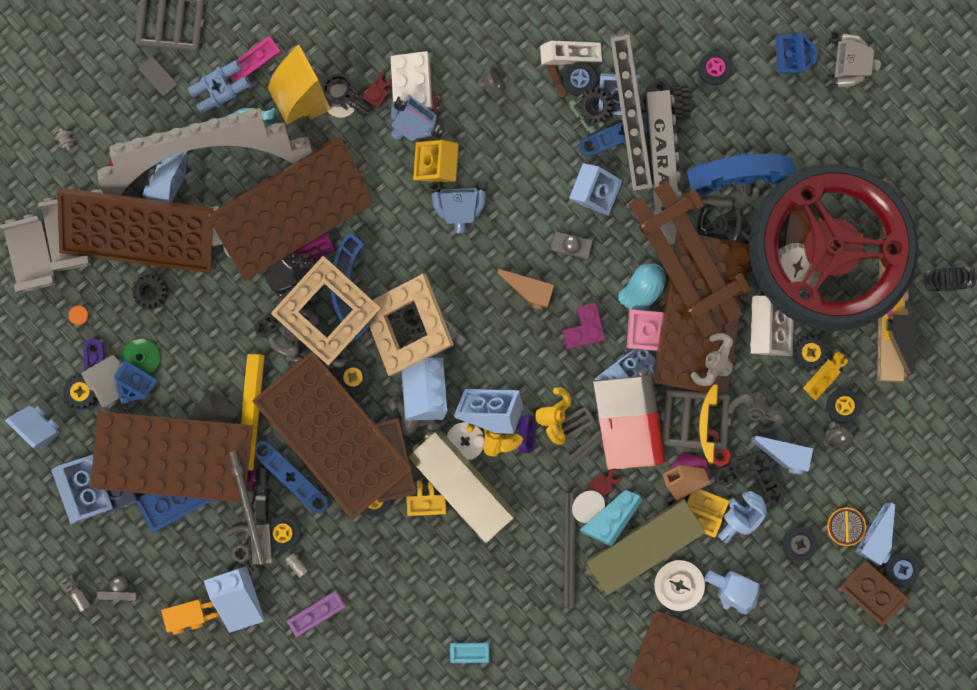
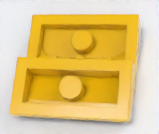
(708, 510)

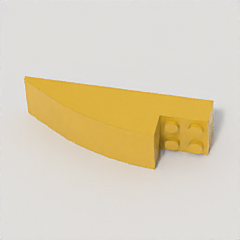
(297, 88)

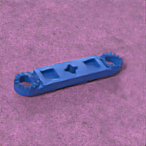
(607, 138)
(300, 487)

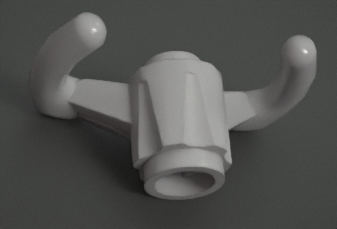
(716, 361)

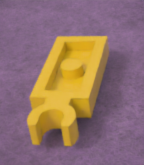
(825, 376)

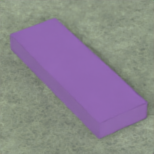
(316, 613)

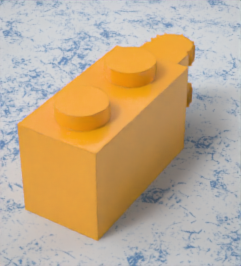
(186, 615)

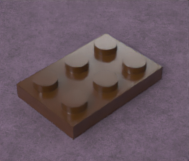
(874, 592)

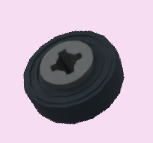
(793, 545)

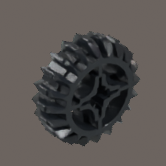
(949, 279)

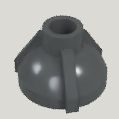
(492, 80)
(837, 435)

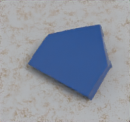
(132, 382)

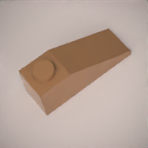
(532, 290)

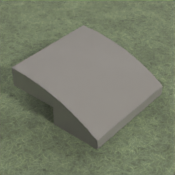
(102, 381)

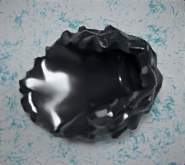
(287, 274)

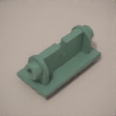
(591, 127)

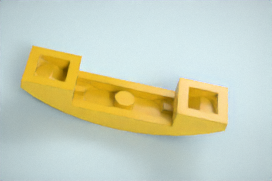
(710, 400)

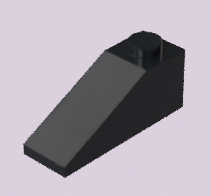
(903, 337)

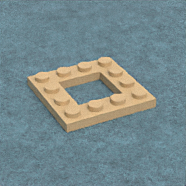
(288, 310)
(438, 336)

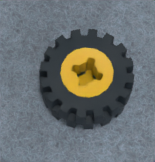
(804, 356)
(85, 398)

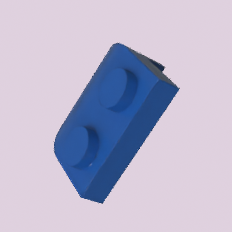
(795, 53)

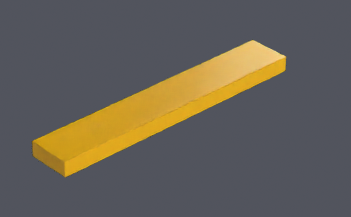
(252, 389)

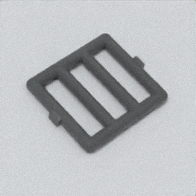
(176, 43)
(688, 396)

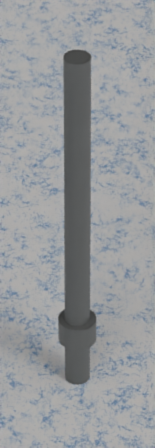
(238, 471)

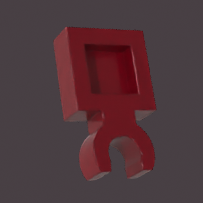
(376, 93)
(602, 484)

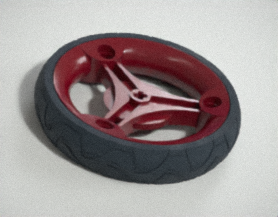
(865, 188)

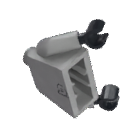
(853, 60)

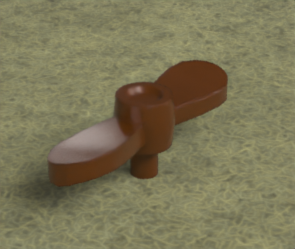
(556, 81)

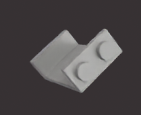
(28, 253)
(59, 261)

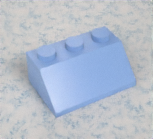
(167, 178)
(424, 390)
(73, 484)

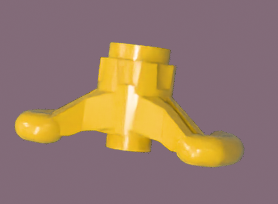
(554, 416)
(498, 442)

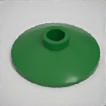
(150, 354)

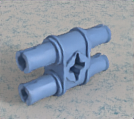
(227, 90)

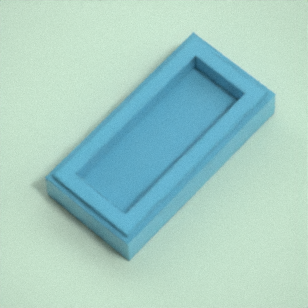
(469, 652)

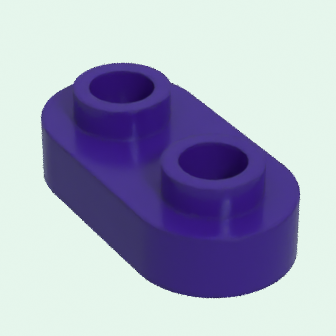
(90, 357)
(527, 430)

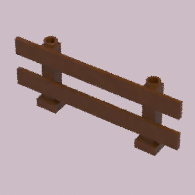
(721, 292)

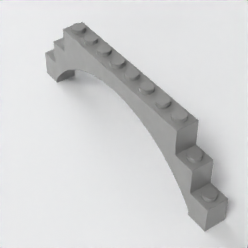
(239, 129)

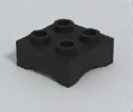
(215, 409)

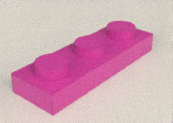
(256, 58)

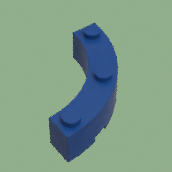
(740, 170)
(344, 262)

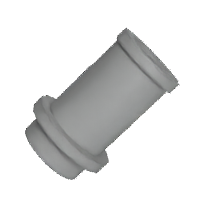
(298, 567)

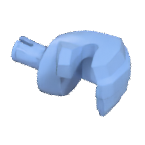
(743, 518)
(735, 591)

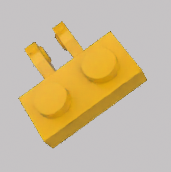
(425, 504)

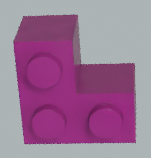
(588, 332)

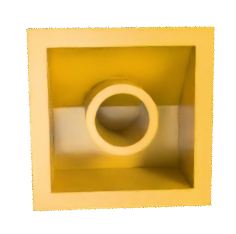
(435, 161)

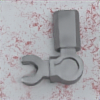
(454, 335)
(72, 586)

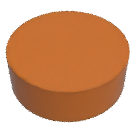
(78, 315)

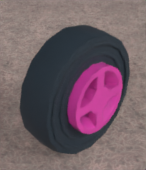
(719, 63)

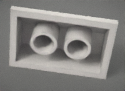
(770, 329)

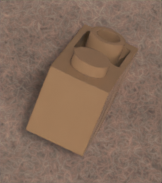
(685, 480)

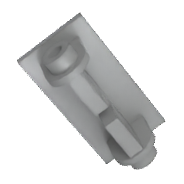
(264, 535)

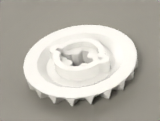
(790, 256)
(691, 578)

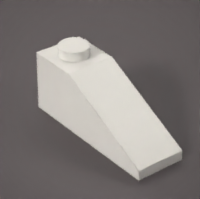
(570, 52)

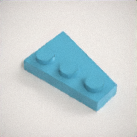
(613, 518)

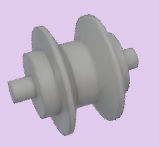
(64, 139)

